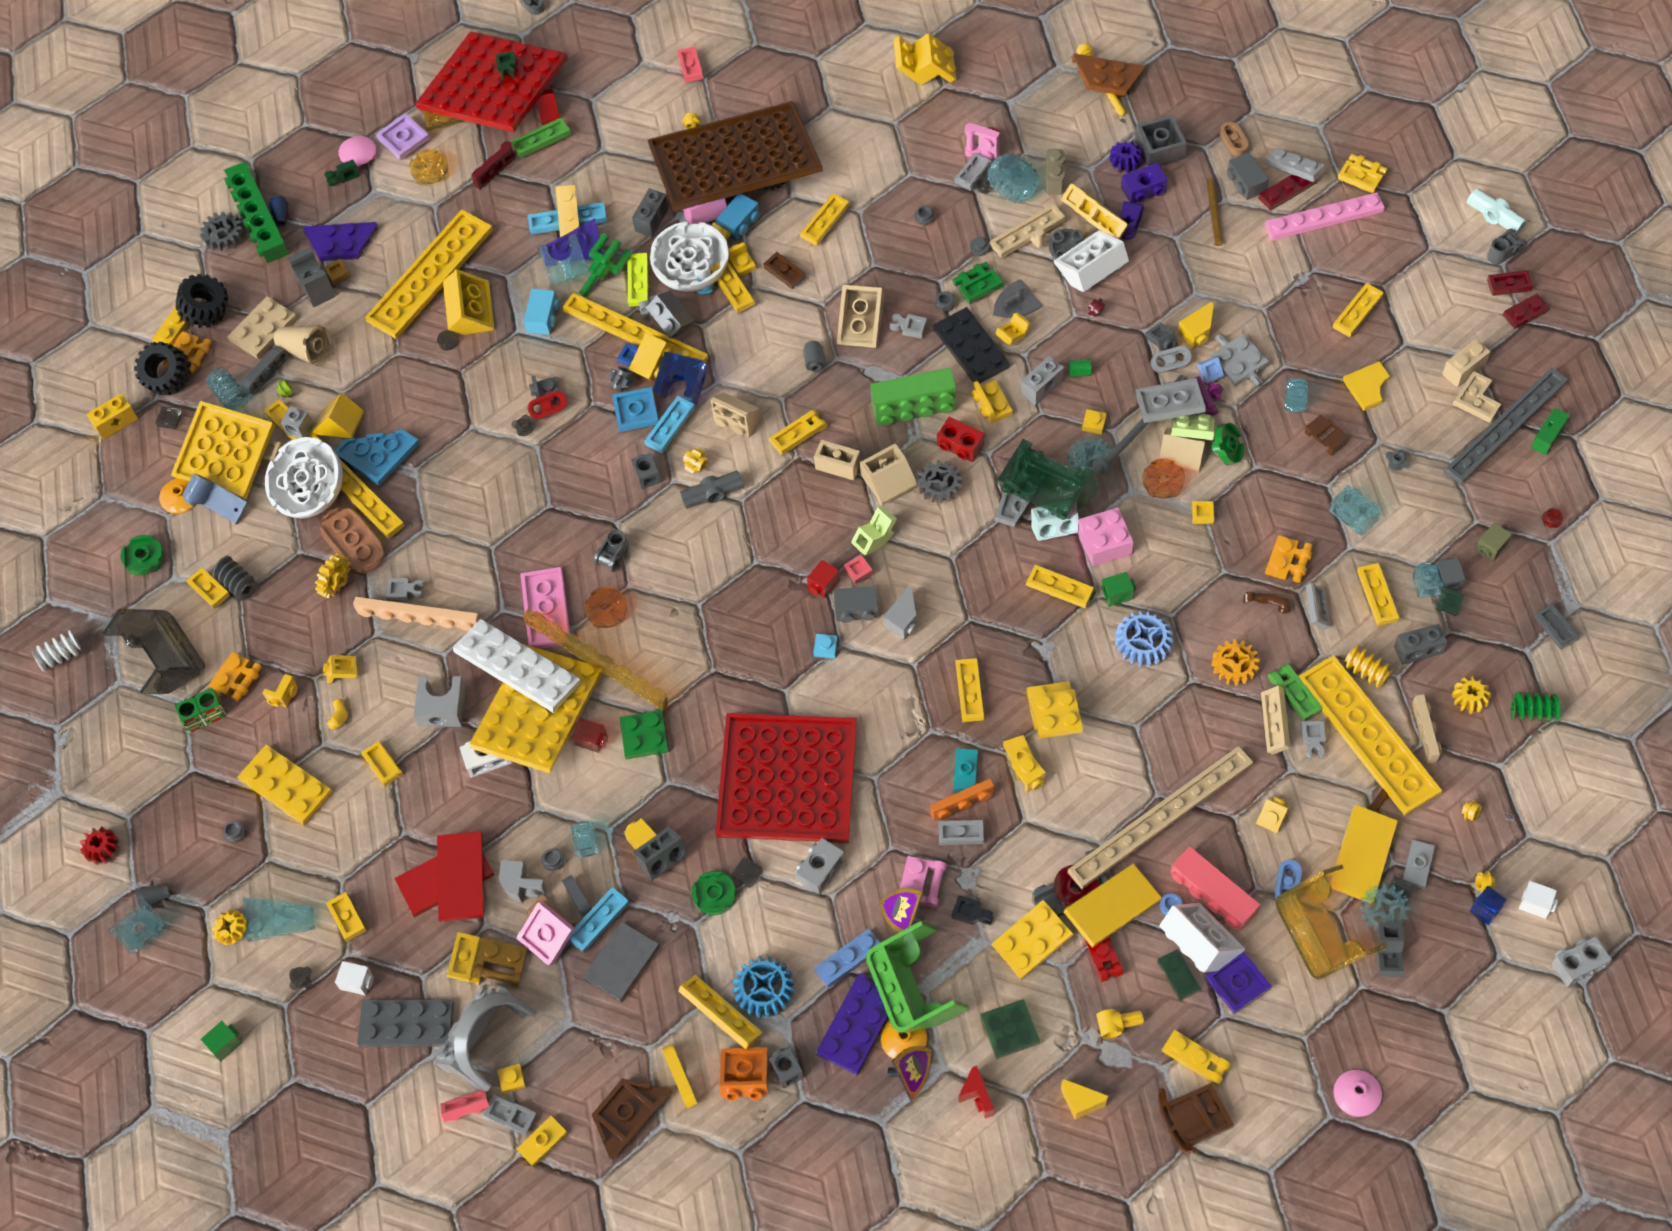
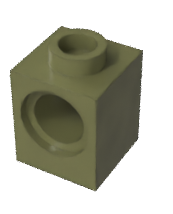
(1493, 542)

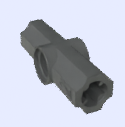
(712, 489)

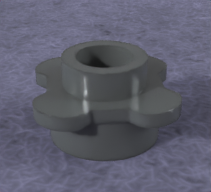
(1395, 464)

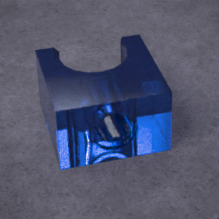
(681, 368)

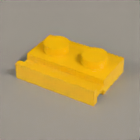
(464, 958)

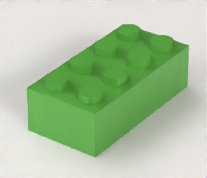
(913, 396)

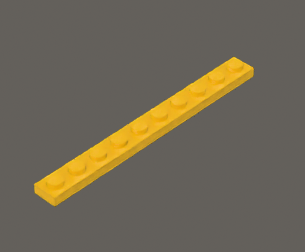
(351, 486)

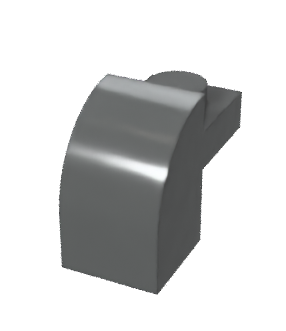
(1390, 959)

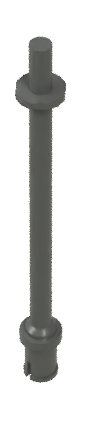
(1102, 466)

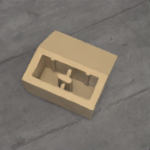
(735, 414)
(888, 474)

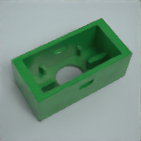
(1550, 431)

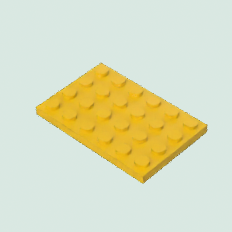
(525, 730)

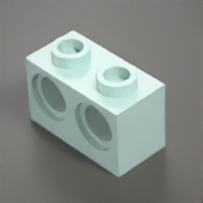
(1047, 525)

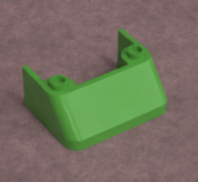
(897, 987)

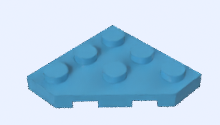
(377, 453)

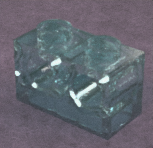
(1352, 513)

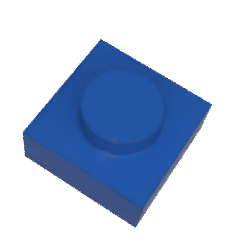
(627, 354)

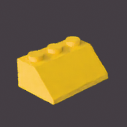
(468, 303)

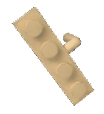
(1027, 231)

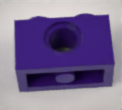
(1144, 183)

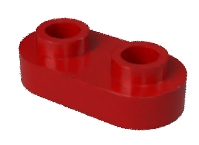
(547, 405)

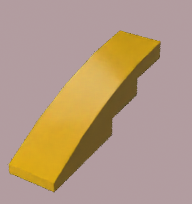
(1094, 211)

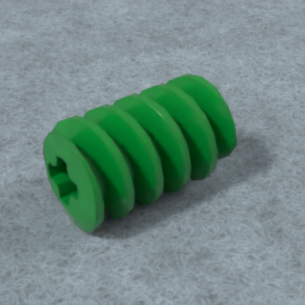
(1536, 705)

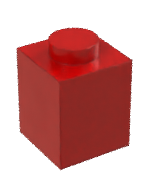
(823, 579)

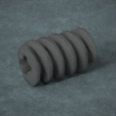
(234, 578)

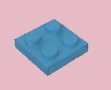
(635, 409)

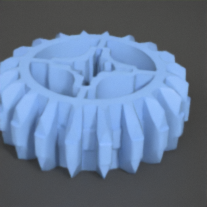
(1145, 627)

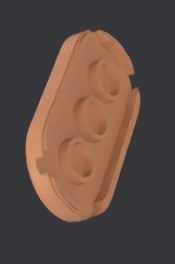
(353, 539)

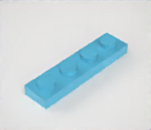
(549, 220)

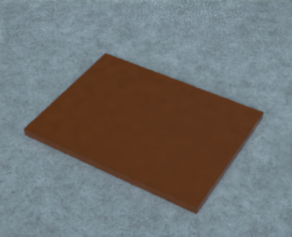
(734, 156)

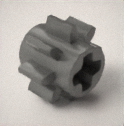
(621, 378)

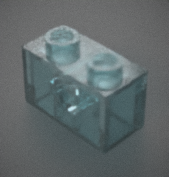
(126, 932)

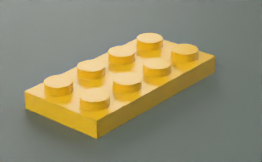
(285, 784)

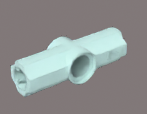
(1496, 211)

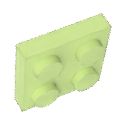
(1194, 426)

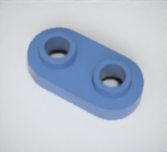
(1287, 882)

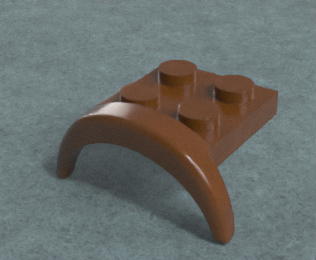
(1194, 1117)

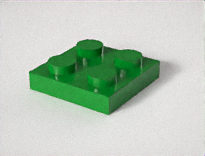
(643, 734)

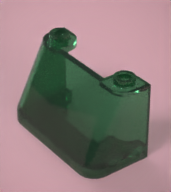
(1047, 482)

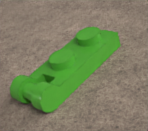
(1296, 692)

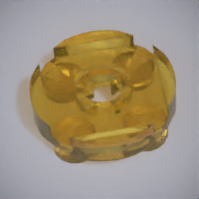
(431, 175)

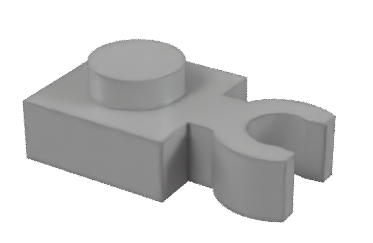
(911, 326)
(400, 588)
(1313, 735)

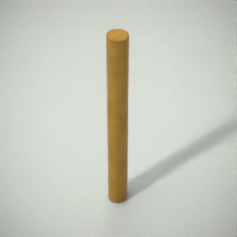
(1214, 212)

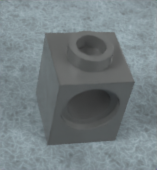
(646, 477)
(1451, 574)
(789, 1076)

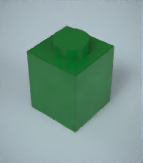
(1118, 588)
(222, 1040)

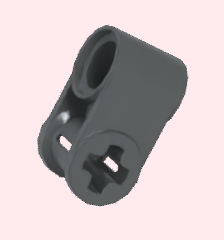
(1505, 247)
(610, 553)

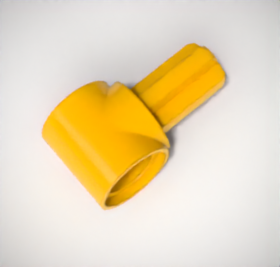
(1112, 1022)

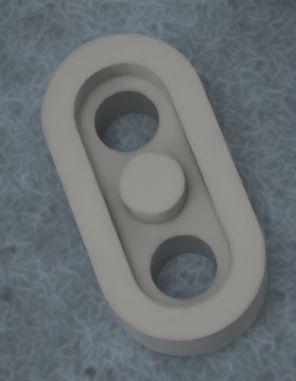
(1170, 360)

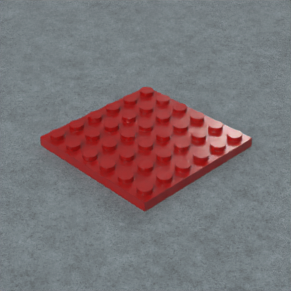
(474, 91)
(786, 778)

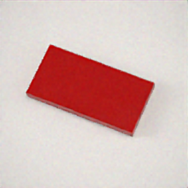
(460, 876)
(420, 885)

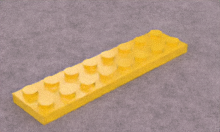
(427, 273)
(1370, 736)

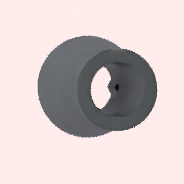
(152, 894)

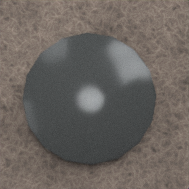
(1063, 241)

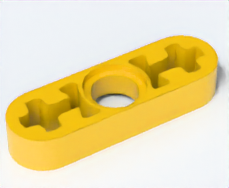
(679, 1076)

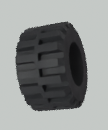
(201, 313)
(149, 362)

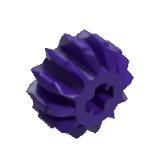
(1126, 156)

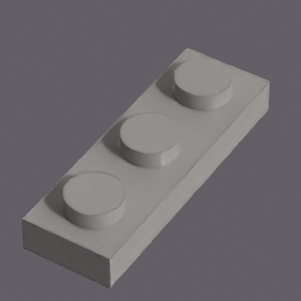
(1295, 164)

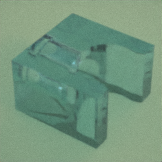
(565, 269)

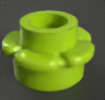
(284, 389)

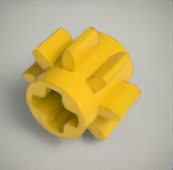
(695, 460)

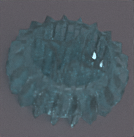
(1013, 177)

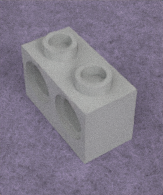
(1583, 964)

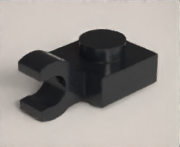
(968, 910)

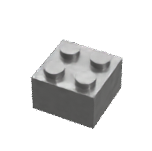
(1161, 140)

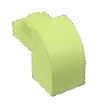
(875, 534)

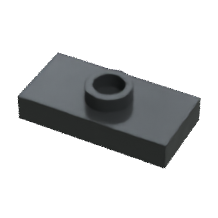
(1556, 626)

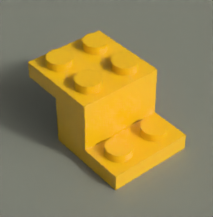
(924, 59)
(1054, 710)

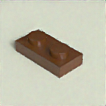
(784, 270)

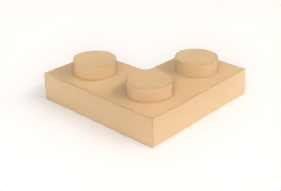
(1472, 398)

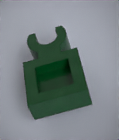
(506, 64)
(344, 173)

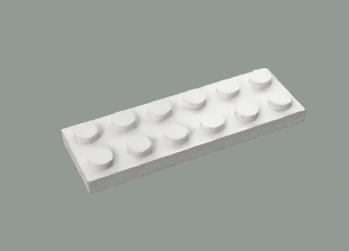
(517, 665)

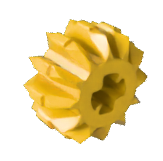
(1471, 695)

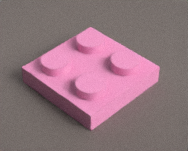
(545, 933)

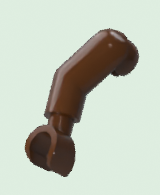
(1283, 603)

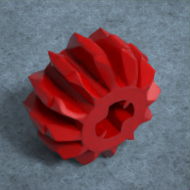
(99, 845)

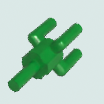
(603, 263)

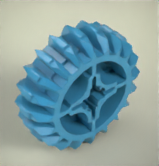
(775, 972)

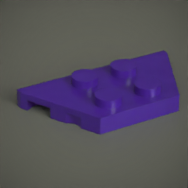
(340, 240)

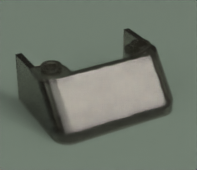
(164, 644)

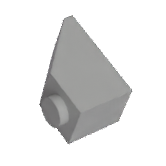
(901, 616)

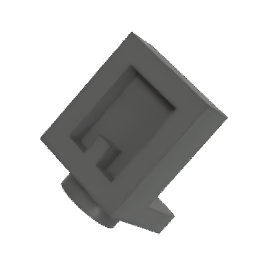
(1162, 337)
(543, 387)
(1047, 894)

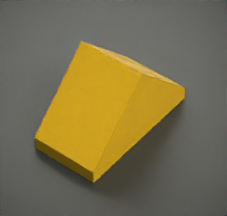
(1082, 1099)

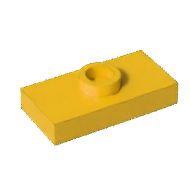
(1016, 749)
(542, 1141)

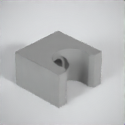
(440, 710)

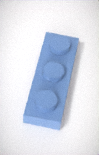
(846, 958)

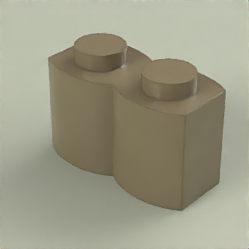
(1054, 171)

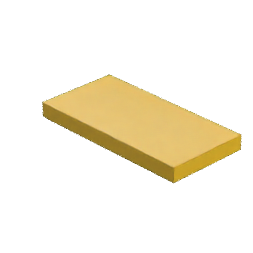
(1363, 852)
(1112, 905)

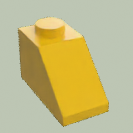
(1196, 327)

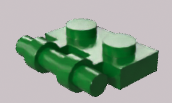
(980, 286)

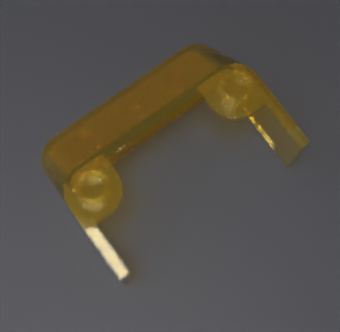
(1313, 929)

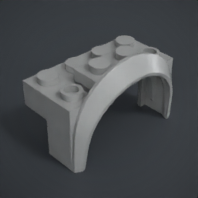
(454, 1054)

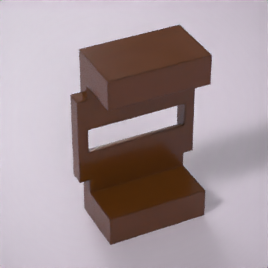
(1333, 441)

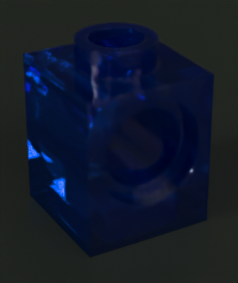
(1488, 905)

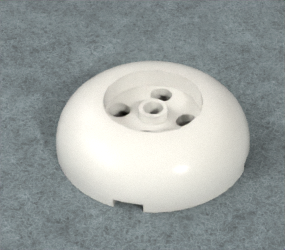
(698, 249)
(295, 470)

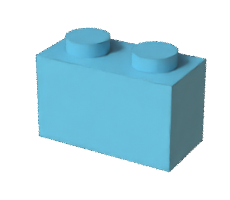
(541, 311)

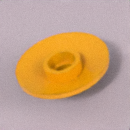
(174, 502)
(893, 1044)

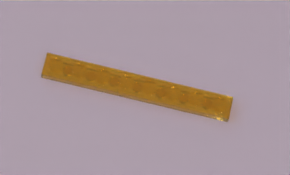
(590, 655)

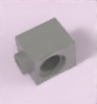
(297, 422)

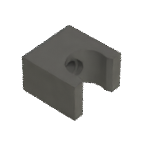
(311, 277)

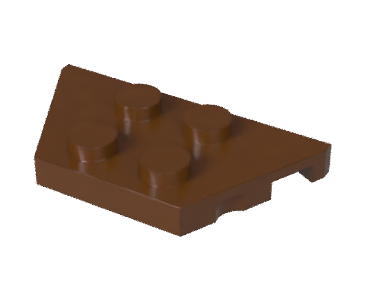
(626, 1113)

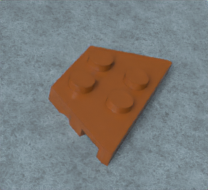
(1107, 74)

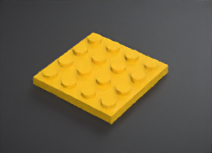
(223, 448)

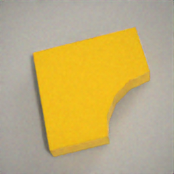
(1366, 385)

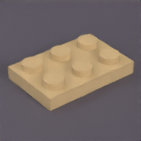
(258, 328)

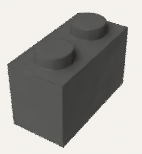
(1247, 176)
(670, 314)
(856, 603)

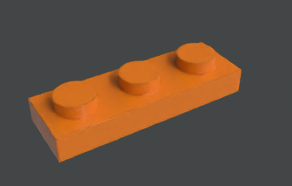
(962, 800)

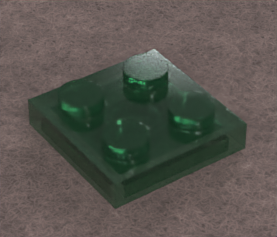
(1009, 1029)

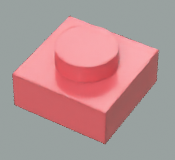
(858, 569)

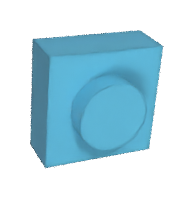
(825, 646)

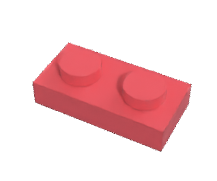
(690, 64)
(464, 1105)

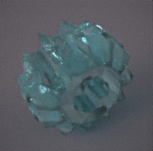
(1295, 395)

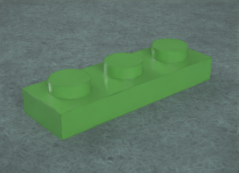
(540, 137)

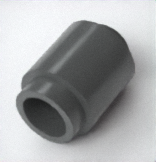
(814, 356)

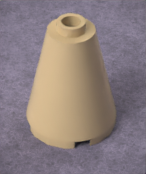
(304, 342)

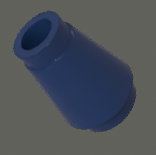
(279, 209)

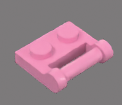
(988, 141)
(916, 874)

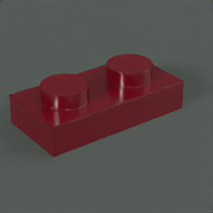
(1510, 282)
(1526, 311)

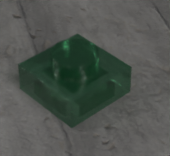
(1449, 601)

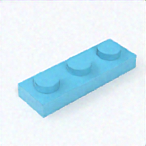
(669, 424)
(598, 919)

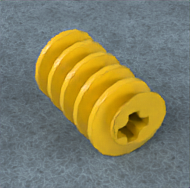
(1368, 667)

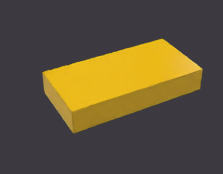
(382, 763)

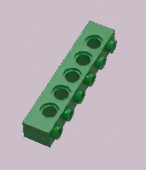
(256, 212)

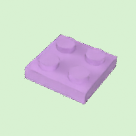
(402, 136)

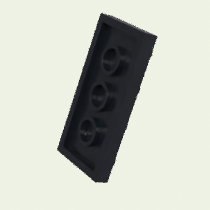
(971, 346)

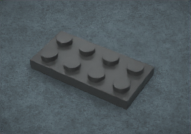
(405, 1023)

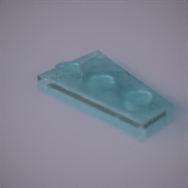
(275, 919)

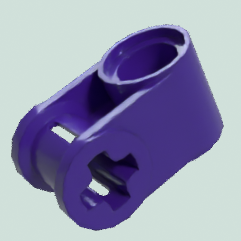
(1131, 214)

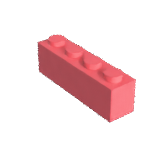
(1214, 889)

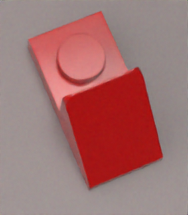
(547, 107)
(974, 1088)

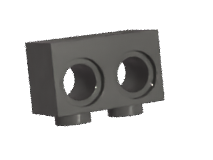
(650, 212)
(1420, 644)
(660, 853)

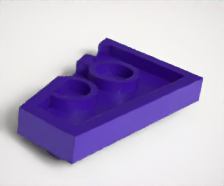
(586, 235)

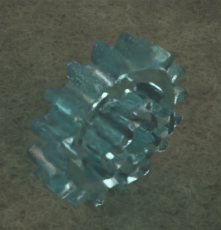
(1087, 453)
(1379, 898)

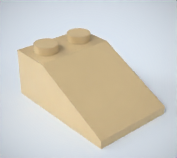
(860, 316)

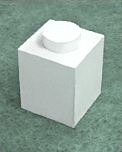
(1538, 900)
(354, 978)

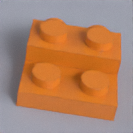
(744, 1073)

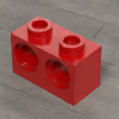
(962, 435)

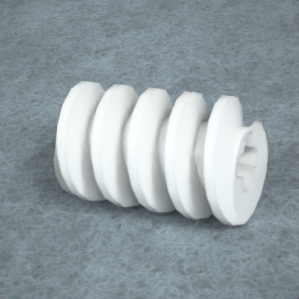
(56, 651)

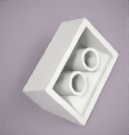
(1092, 260)
(1200, 936)

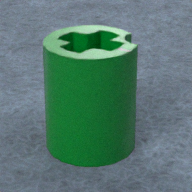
(1079, 367)

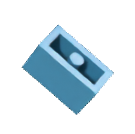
(739, 216)

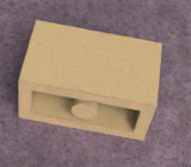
(1462, 364)
(837, 460)

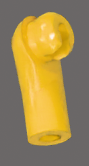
(339, 716)

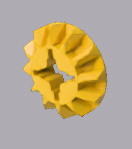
(237, 926)

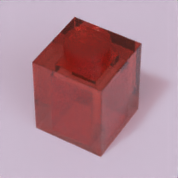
(590, 735)

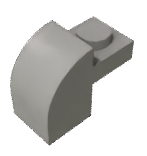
(514, 881)

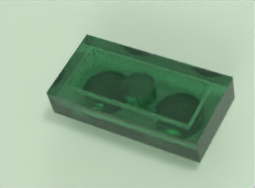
(1178, 975)

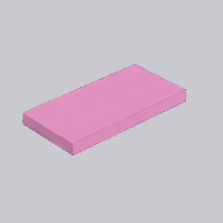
(545, 593)

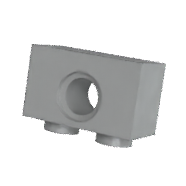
(1042, 380)
(818, 878)

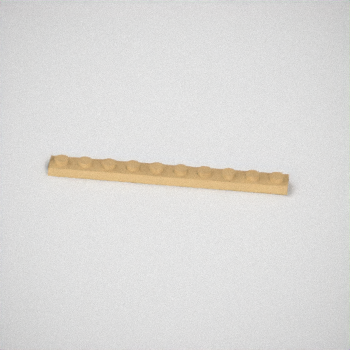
(1159, 817)

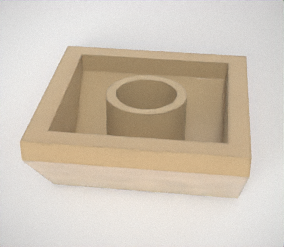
(1182, 450)

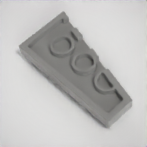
(1011, 509)

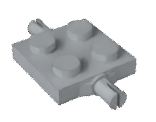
(1240, 360)

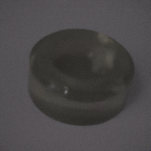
(447, 340)

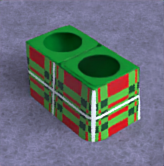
(196, 719)

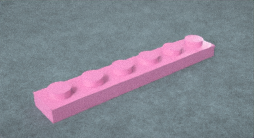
(1324, 216)

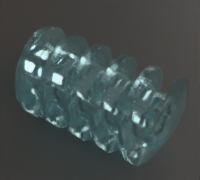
(226, 389)

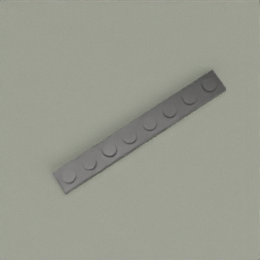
(1506, 426)

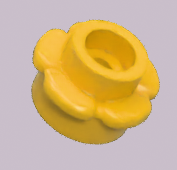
(691, 120)
(1471, 810)
(1483, 880)

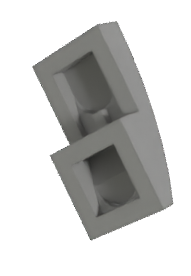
(509, 1115)

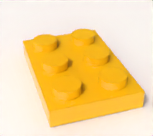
(1032, 939)

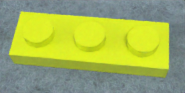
(637, 279)

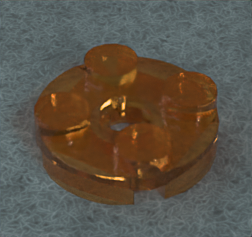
(1162, 489)
(608, 618)

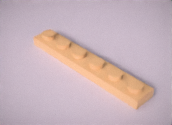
(408, 612)

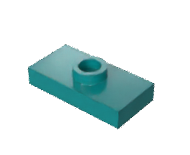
(965, 769)

